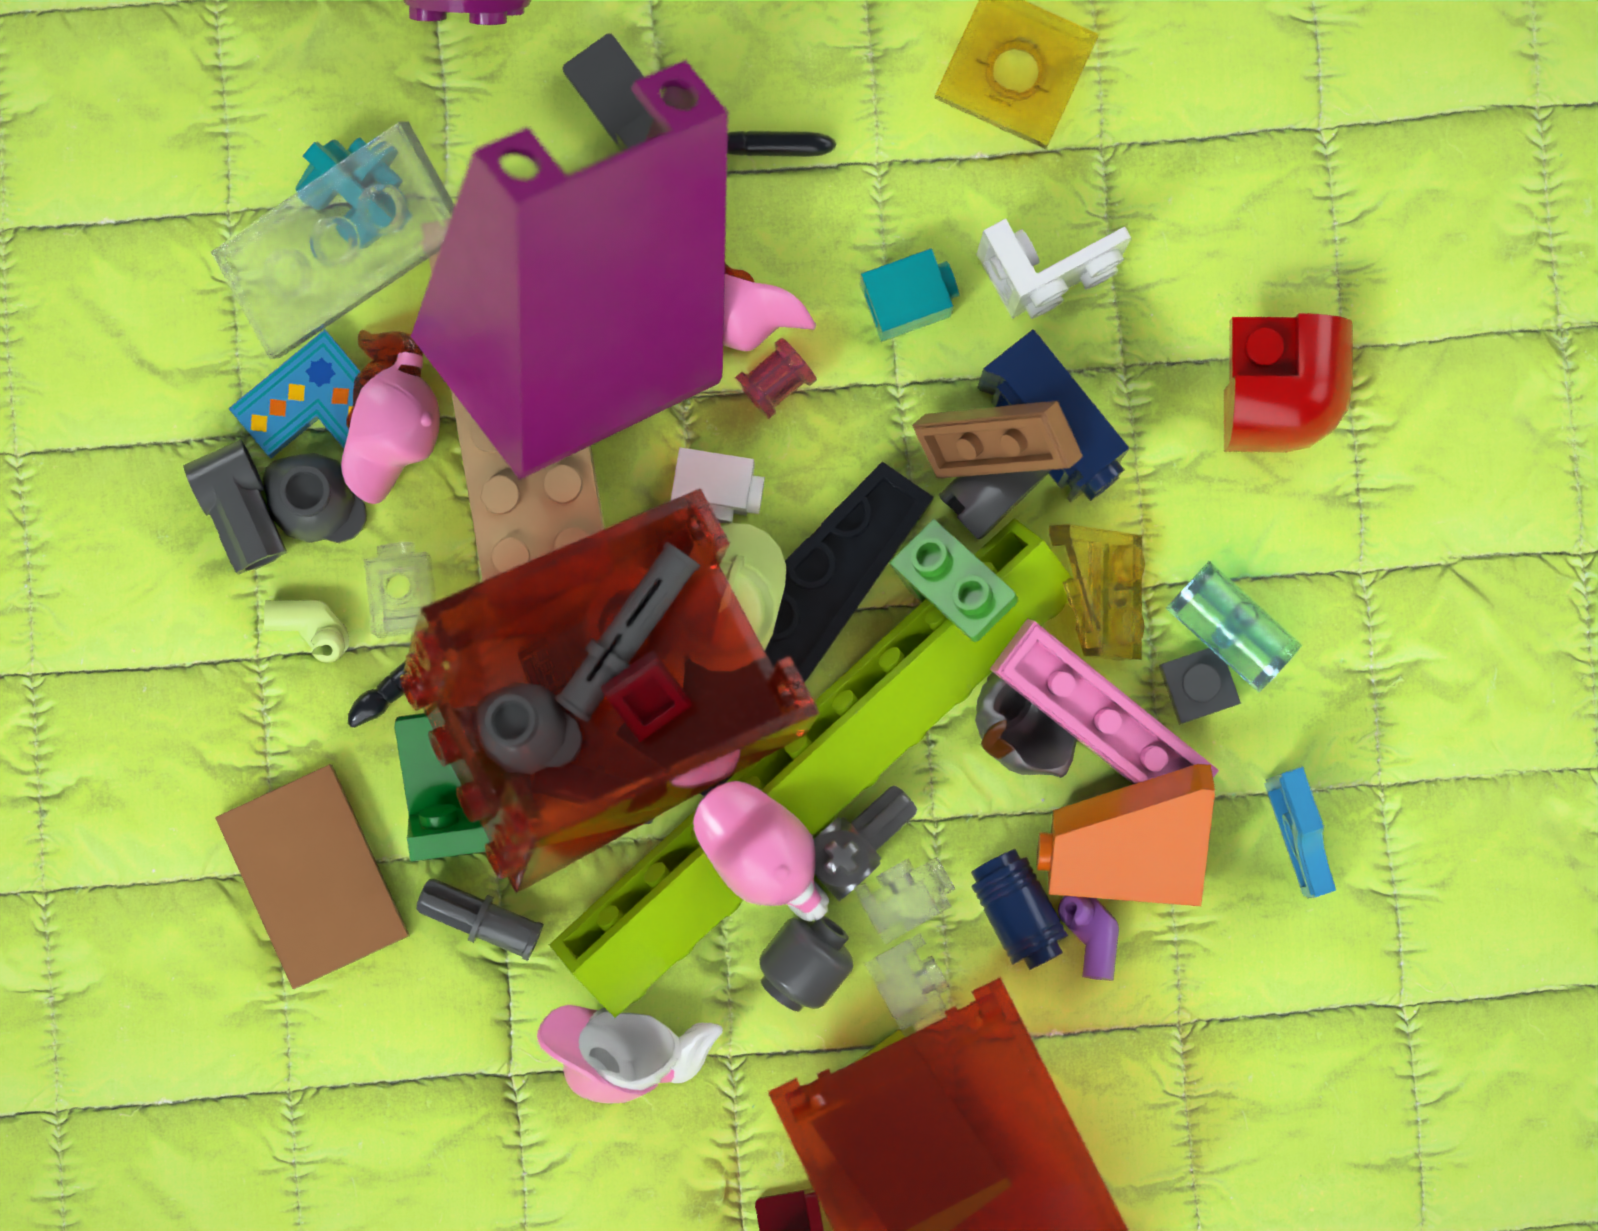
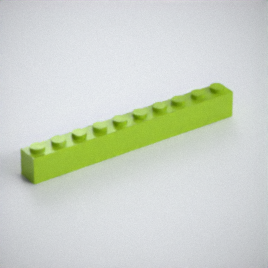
(861, 729)

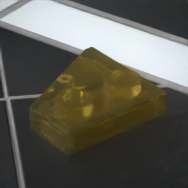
(1104, 589)

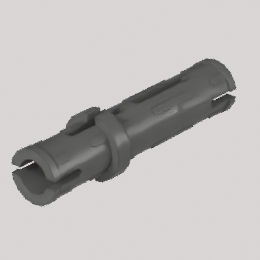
(627, 631)

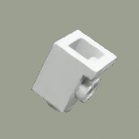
(723, 479)

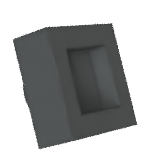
(1199, 685)

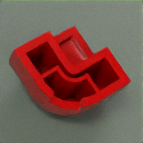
(1286, 381)

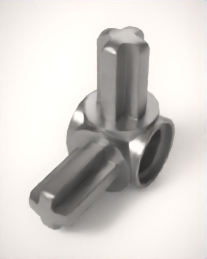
(848, 850)

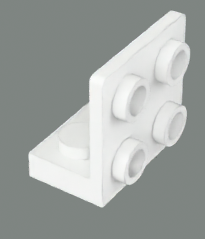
(1010, 263)

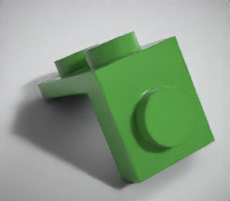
(953, 581)

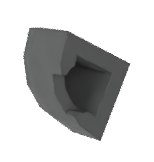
(987, 499)

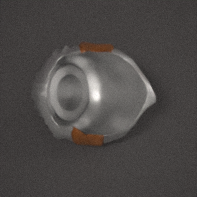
(1020, 732)

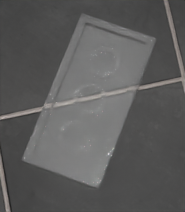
(337, 240)

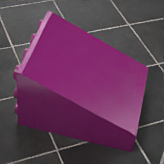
(585, 292)

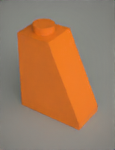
(1134, 841)

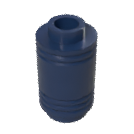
(1018, 909)

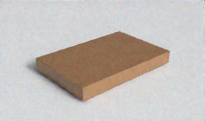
(312, 876)

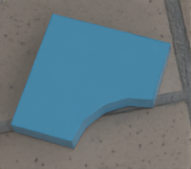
(1301, 831)

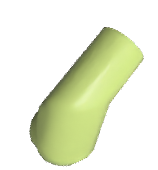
(313, 621)

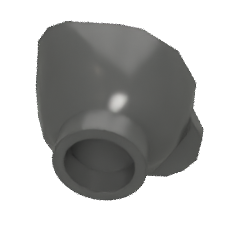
(312, 499)
(526, 729)

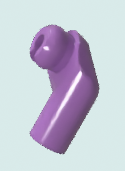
(1097, 930)

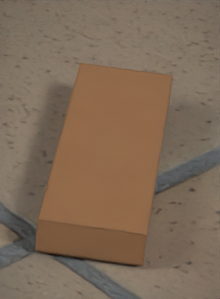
(997, 440)

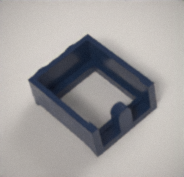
(1033, 374)

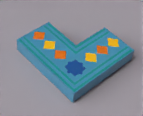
(299, 392)

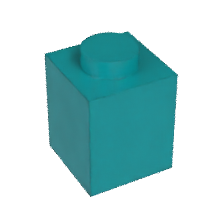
(909, 294)

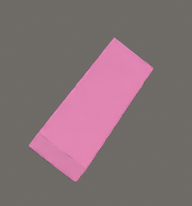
(1091, 707)

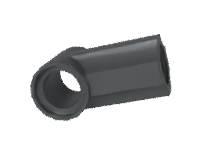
(230, 492)

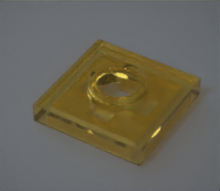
(1005, 25)

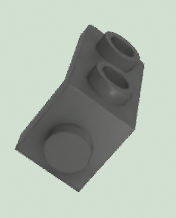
(604, 81)

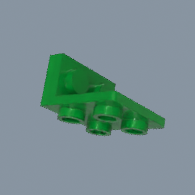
(435, 815)

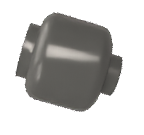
(805, 963)

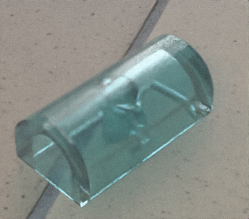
(1234, 626)

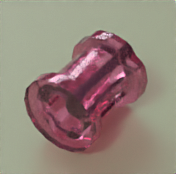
(775, 378)

